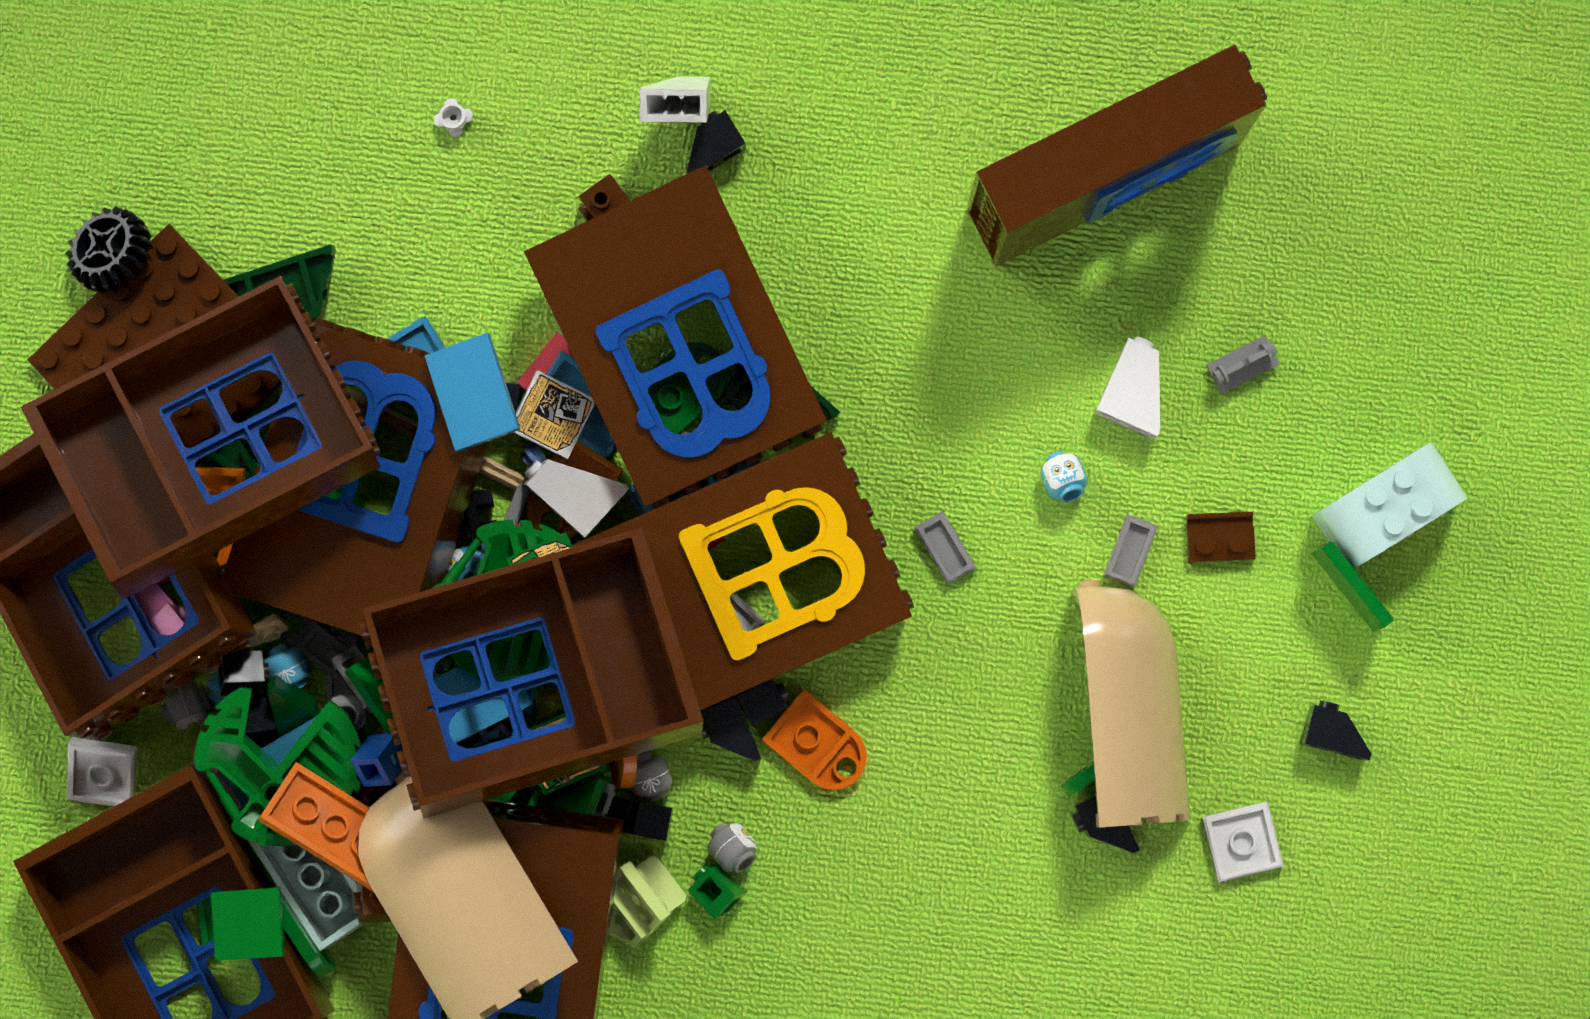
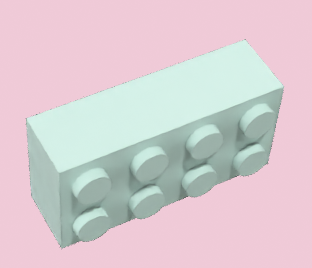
(314, 891)

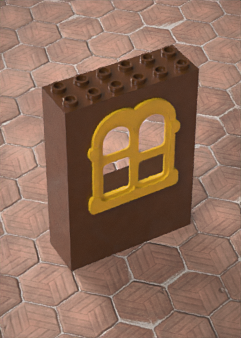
(715, 647)

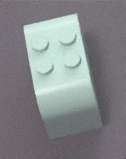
(1390, 506)

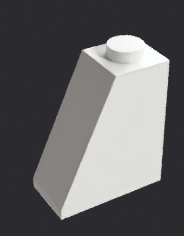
(676, 100)
(1134, 389)
(573, 493)

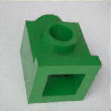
(712, 901)

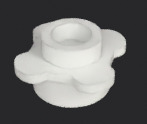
(451, 108)

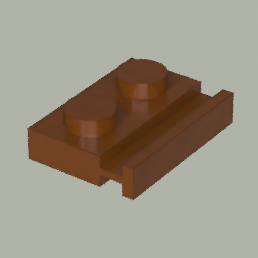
(1220, 537)

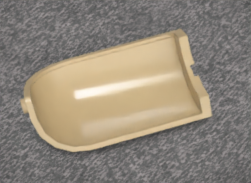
(1133, 708)
(460, 903)

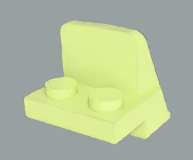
(643, 900)

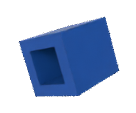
(377, 760)

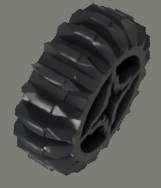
(109, 250)

